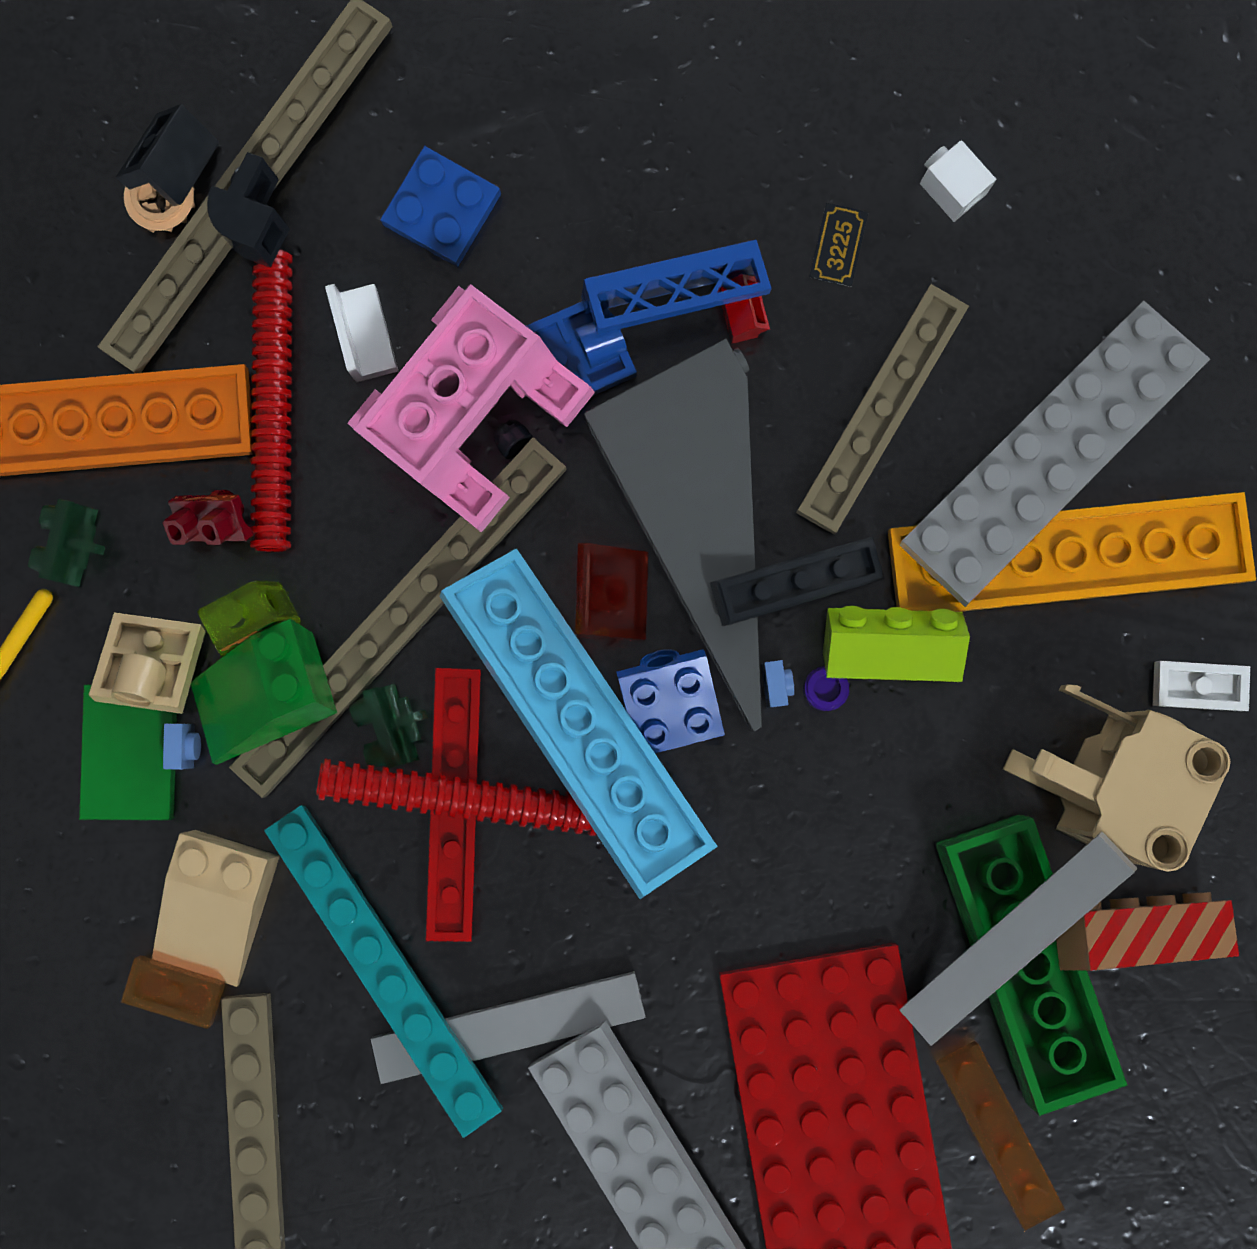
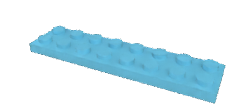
(578, 722)

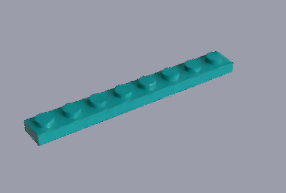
(384, 971)

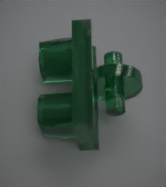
(68, 542)
(393, 726)

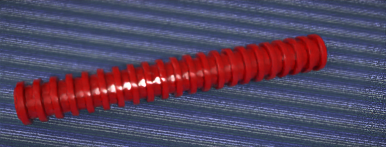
(271, 404)
(451, 796)

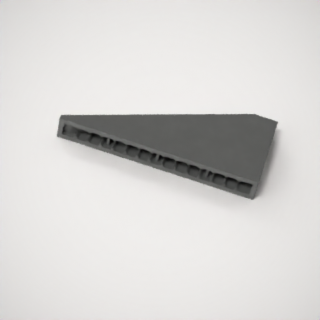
(687, 475)

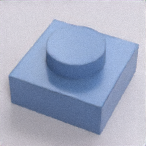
(777, 683)
(180, 746)

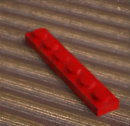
(453, 838)

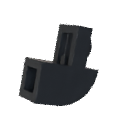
(243, 212)

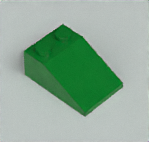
(262, 691)

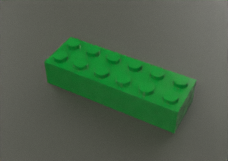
(1043, 1012)

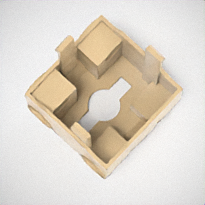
(1136, 782)

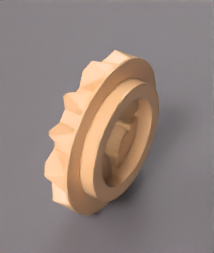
(150, 215)

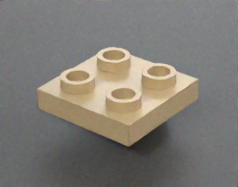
(147, 663)

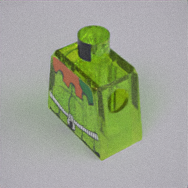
(246, 613)

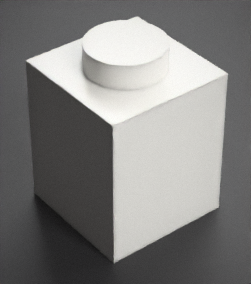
(956, 179)

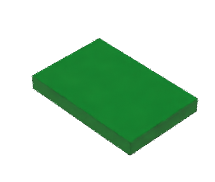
(124, 763)

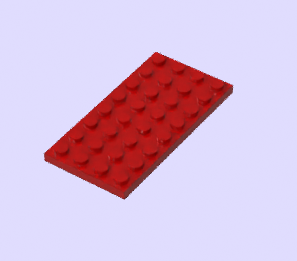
(834, 1103)

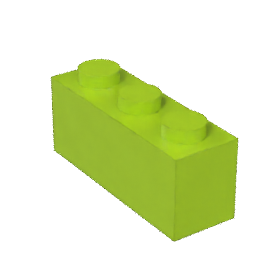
(895, 644)

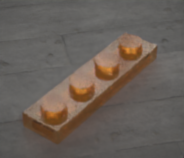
(1000, 1135)

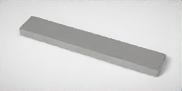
(1018, 937)
(524, 1023)

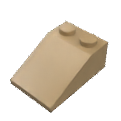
(212, 905)

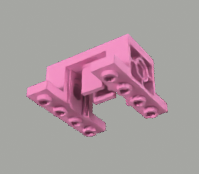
(450, 391)

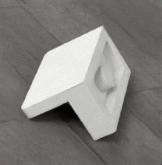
(362, 332)

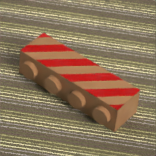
(1149, 934)

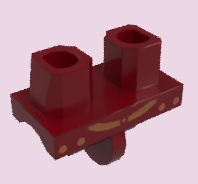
(206, 519)

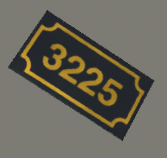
(838, 244)

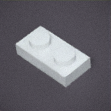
(1201, 686)

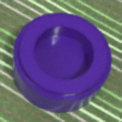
(825, 692)

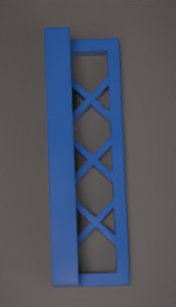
(675, 277)

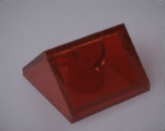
(611, 592)

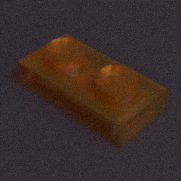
(173, 991)

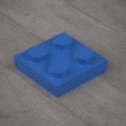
(441, 206)

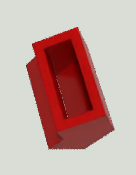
(746, 317)

